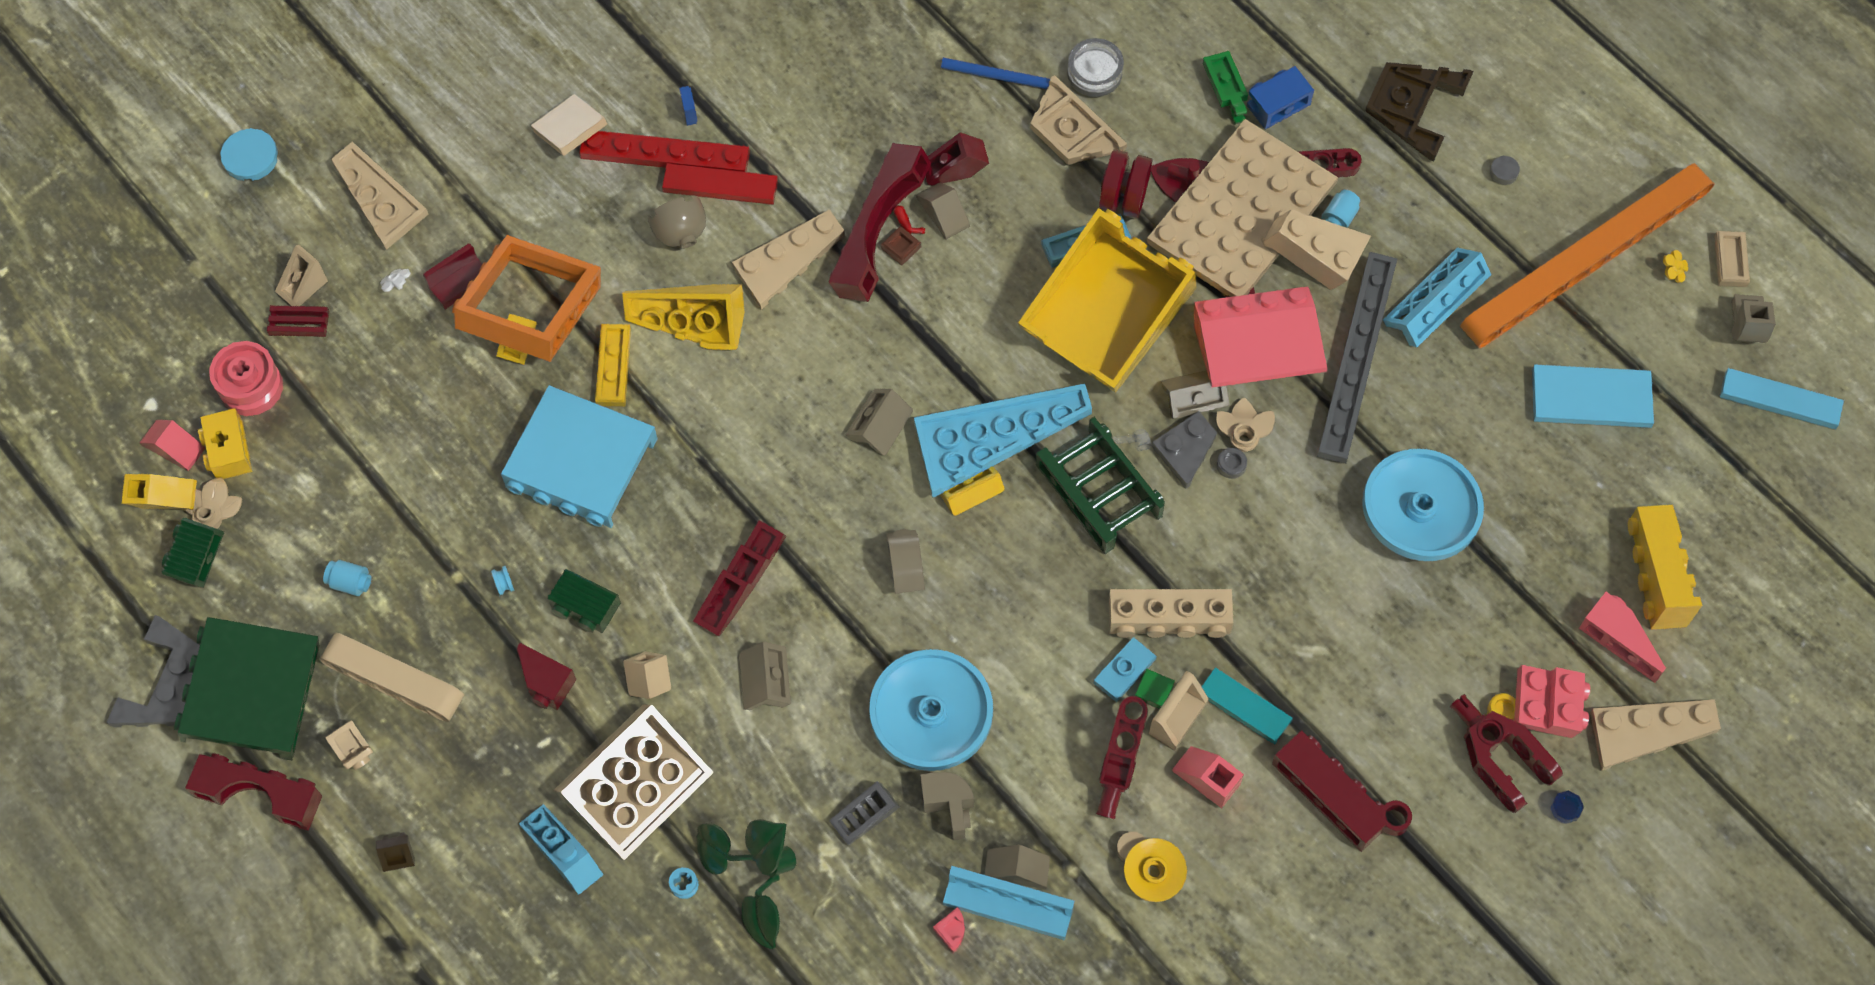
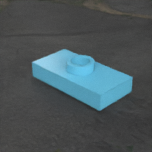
(1124, 669)

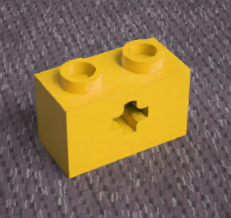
(225, 429)

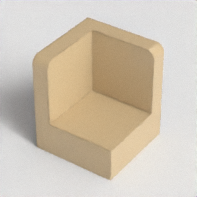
(647, 675)

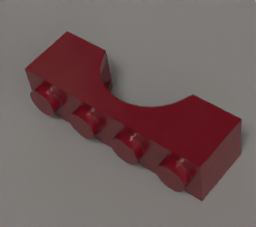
(217, 780)

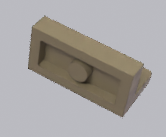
(1193, 394)
(880, 420)
(764, 676)

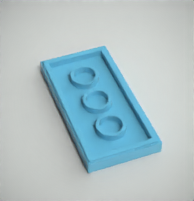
(1592, 396)

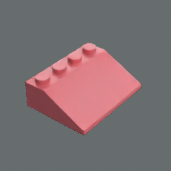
(1259, 336)

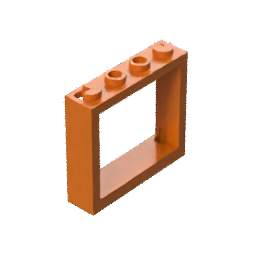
(512, 334)

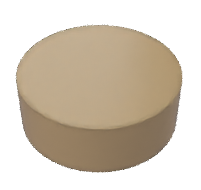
(1127, 842)

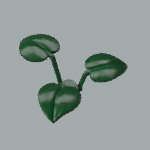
(772, 858)

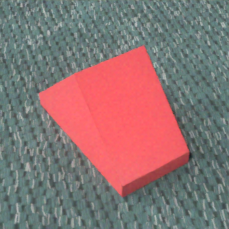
(173, 443)

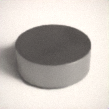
(1504, 170)
(1232, 463)

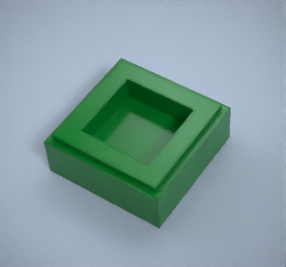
(1154, 688)

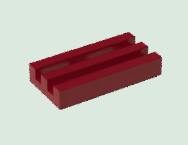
(298, 316)

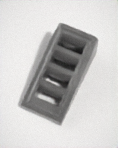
(857, 804)

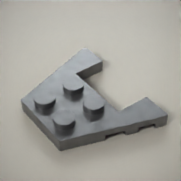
(167, 696)

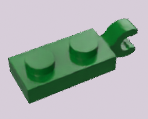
(1227, 84)

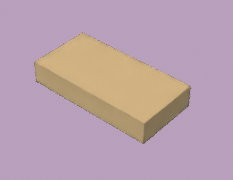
(1732, 259)

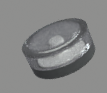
(1095, 67)

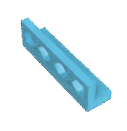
(1441, 297)
(1008, 903)

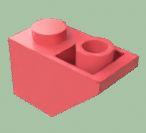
(1209, 775)

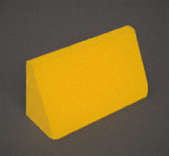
(973, 491)

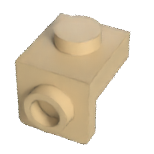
(350, 746)

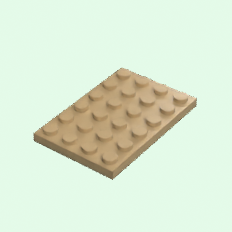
(1234, 204)

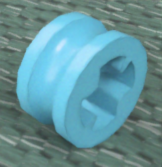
(502, 580)
(690, 889)

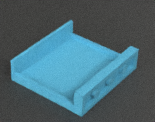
(577, 456)

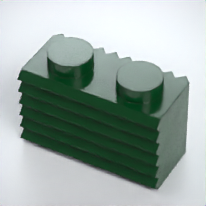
(192, 552)
(583, 601)

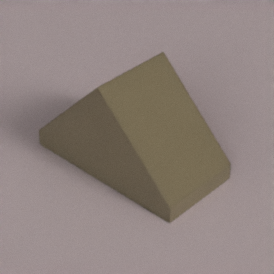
(944, 209)
(1018, 866)

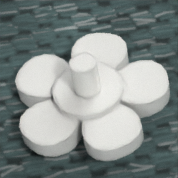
(396, 279)

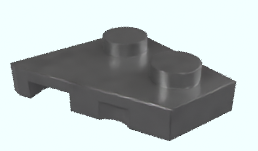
(1186, 446)

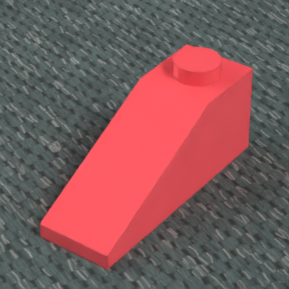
(1620, 632)

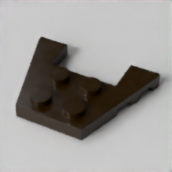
(1403, 97)

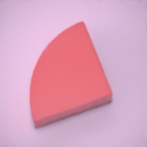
(951, 929)

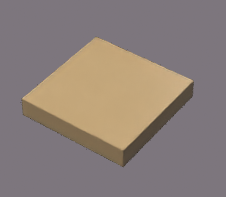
(569, 124)

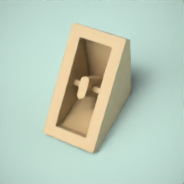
(300, 278)

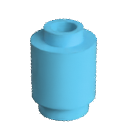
(1342, 208)
(347, 577)

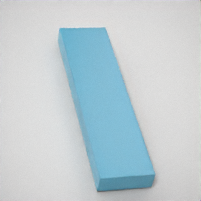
(1781, 398)

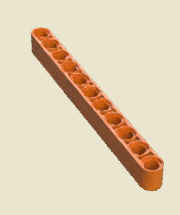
(1586, 255)

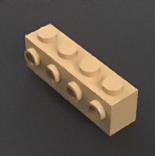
(1170, 612)

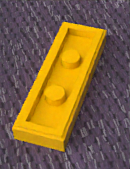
(613, 365)

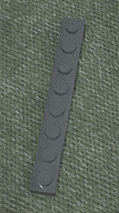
(1357, 358)

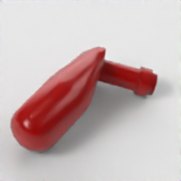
(904, 221)

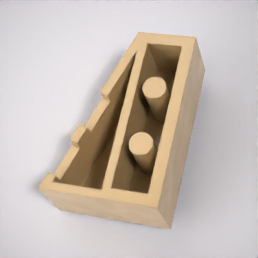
(1317, 246)

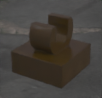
(395, 852)

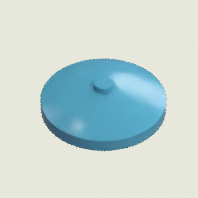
(1423, 504)
(931, 710)

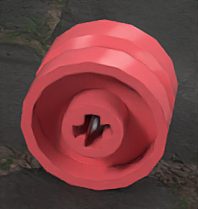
(246, 378)

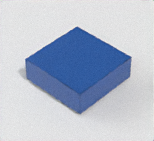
(688, 105)

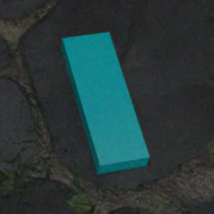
(1246, 706)

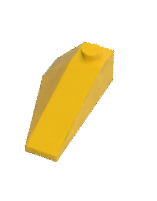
(695, 313)

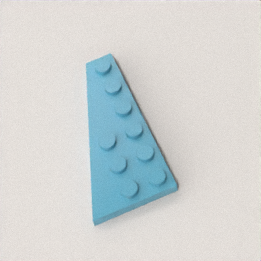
(979, 436)

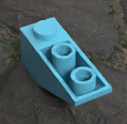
(561, 849)

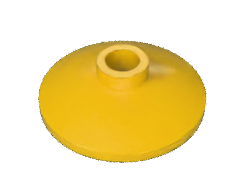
(1169, 863)

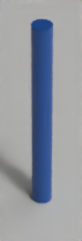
(995, 73)

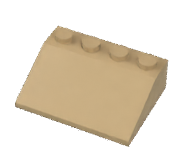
(633, 781)

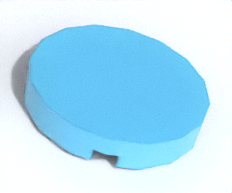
(249, 154)

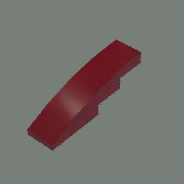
(739, 579)

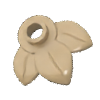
(1245, 422)
(215, 502)

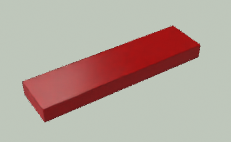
(720, 184)

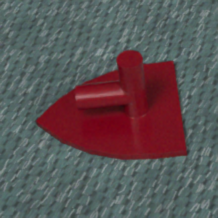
(1177, 175)

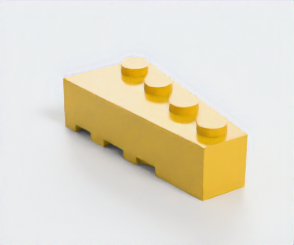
(1663, 568)

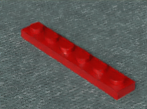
(660, 151)

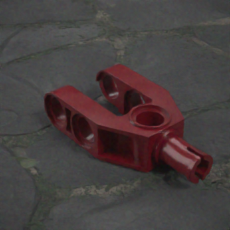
(1519, 739)
(1120, 763)

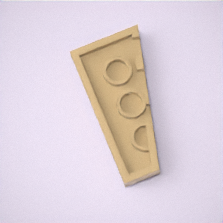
(381, 198)
(782, 259)
(1638, 730)

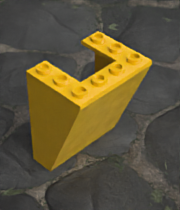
(1108, 301)

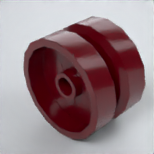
(1120, 183)

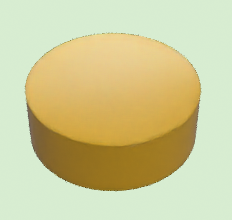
(1502, 704)

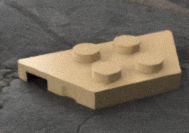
(1072, 126)

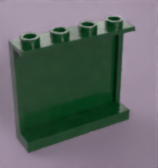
(248, 686)

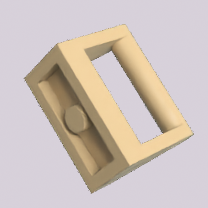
(1179, 711)

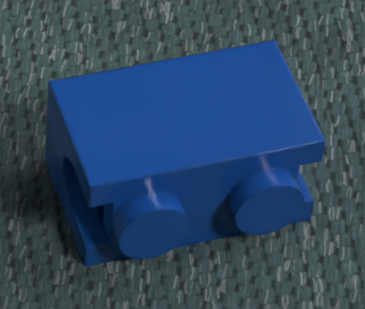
(1280, 97)

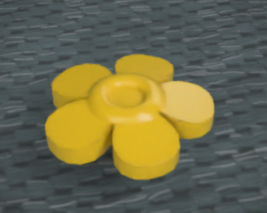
(1675, 266)

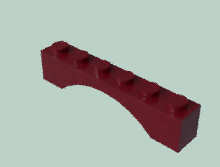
(900, 174)

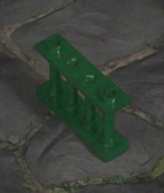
(1087, 509)

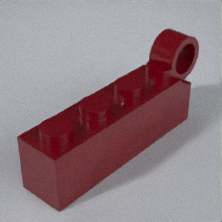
(1335, 793)

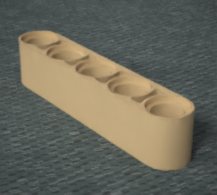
(392, 677)

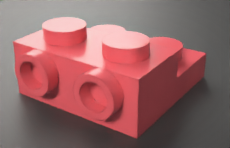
(1551, 700)

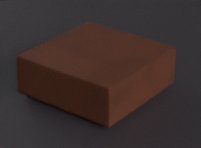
(901, 245)

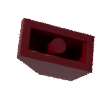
(957, 159)
(545, 678)

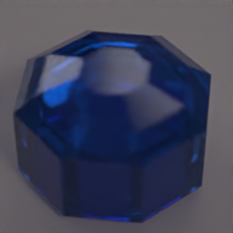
(1567, 807)

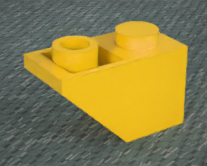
(158, 492)

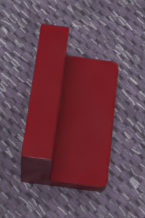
(451, 276)

